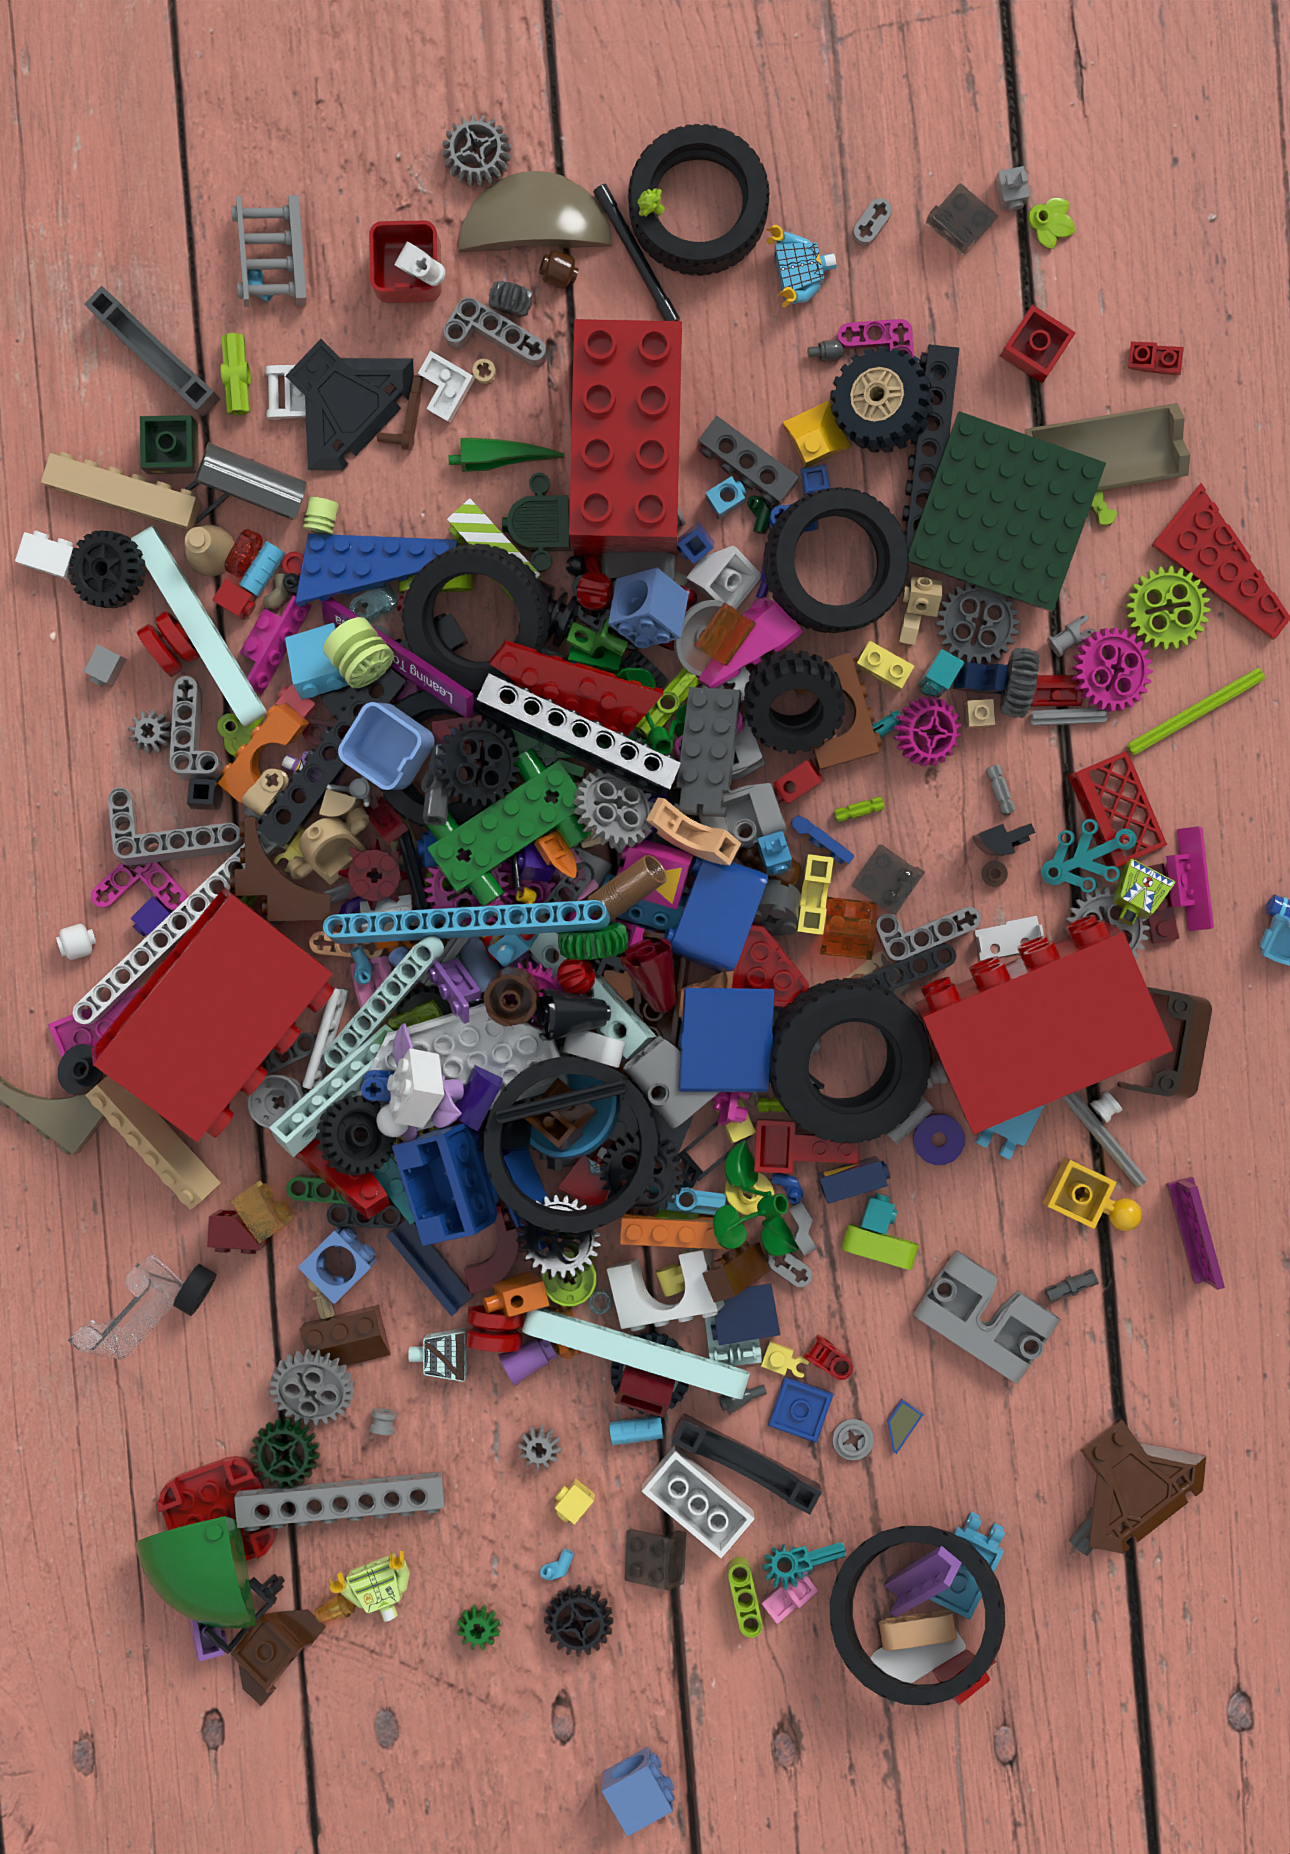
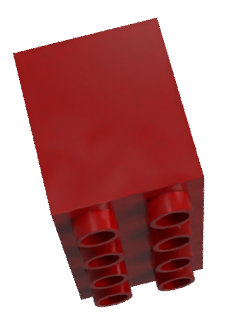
(625, 436)
(212, 1017)
(1042, 1023)

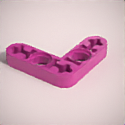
(888, 337)
(145, 874)

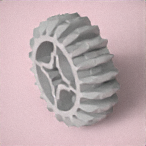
(467, 155)

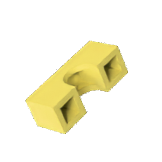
(814, 894)

